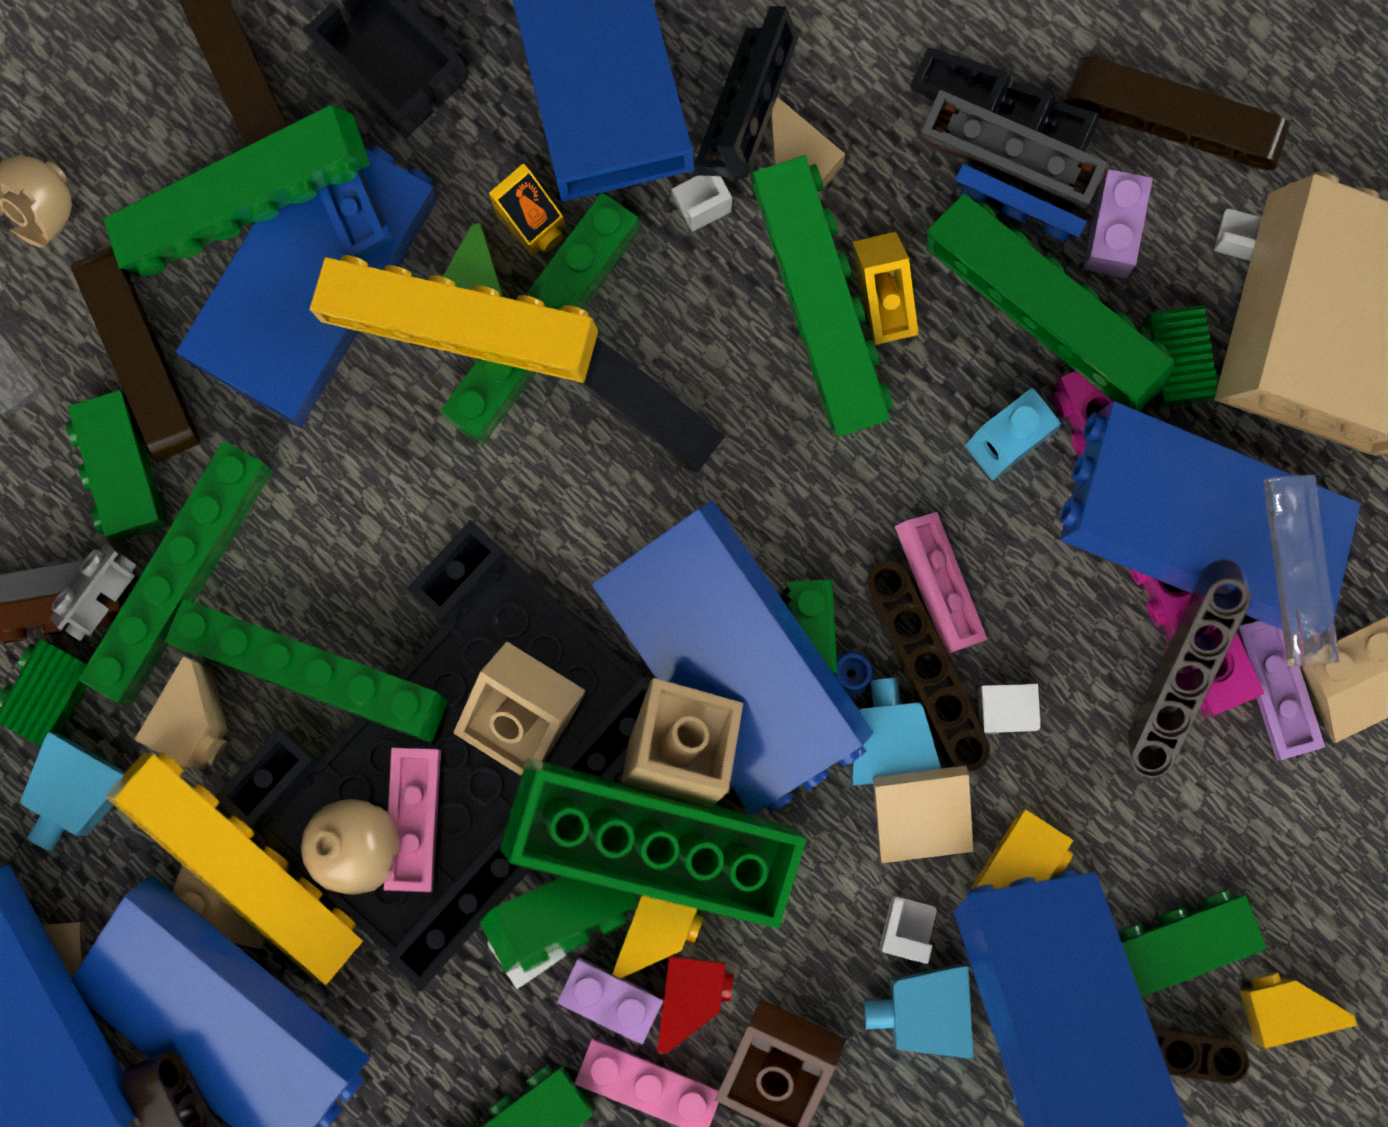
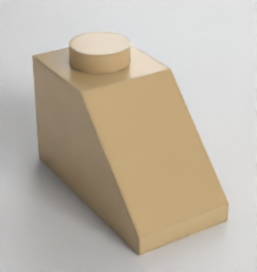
(796, 137)

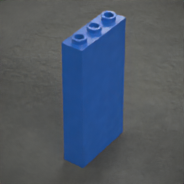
(604, 93)
(259, 319)
(1180, 503)
(719, 627)
(1066, 1005)
(242, 1034)
(51, 1049)

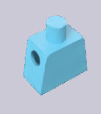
(1013, 433)
(899, 739)
(67, 790)
(927, 1012)

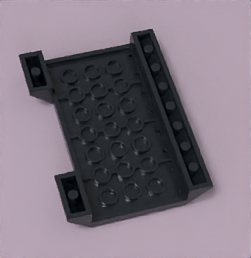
(483, 605)

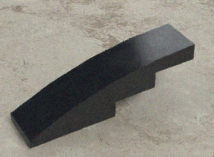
(998, 93)
(649, 407)

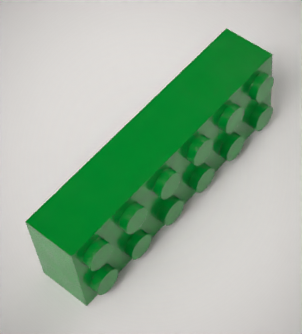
(652, 844)

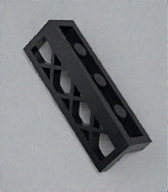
(750, 105)

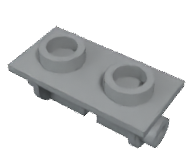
(98, 576)

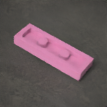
(940, 582)
(415, 814)
(647, 1086)

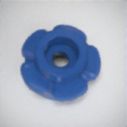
(862, 668)

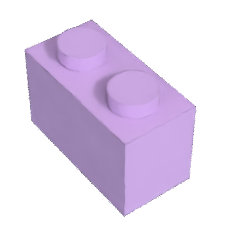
(1117, 223)
(610, 1000)

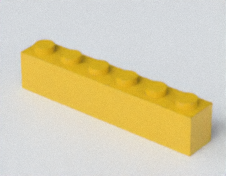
(455, 318)
(234, 867)

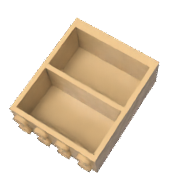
(1316, 316)

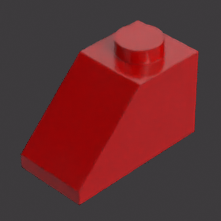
(691, 997)

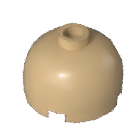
(34, 198)
(350, 846)

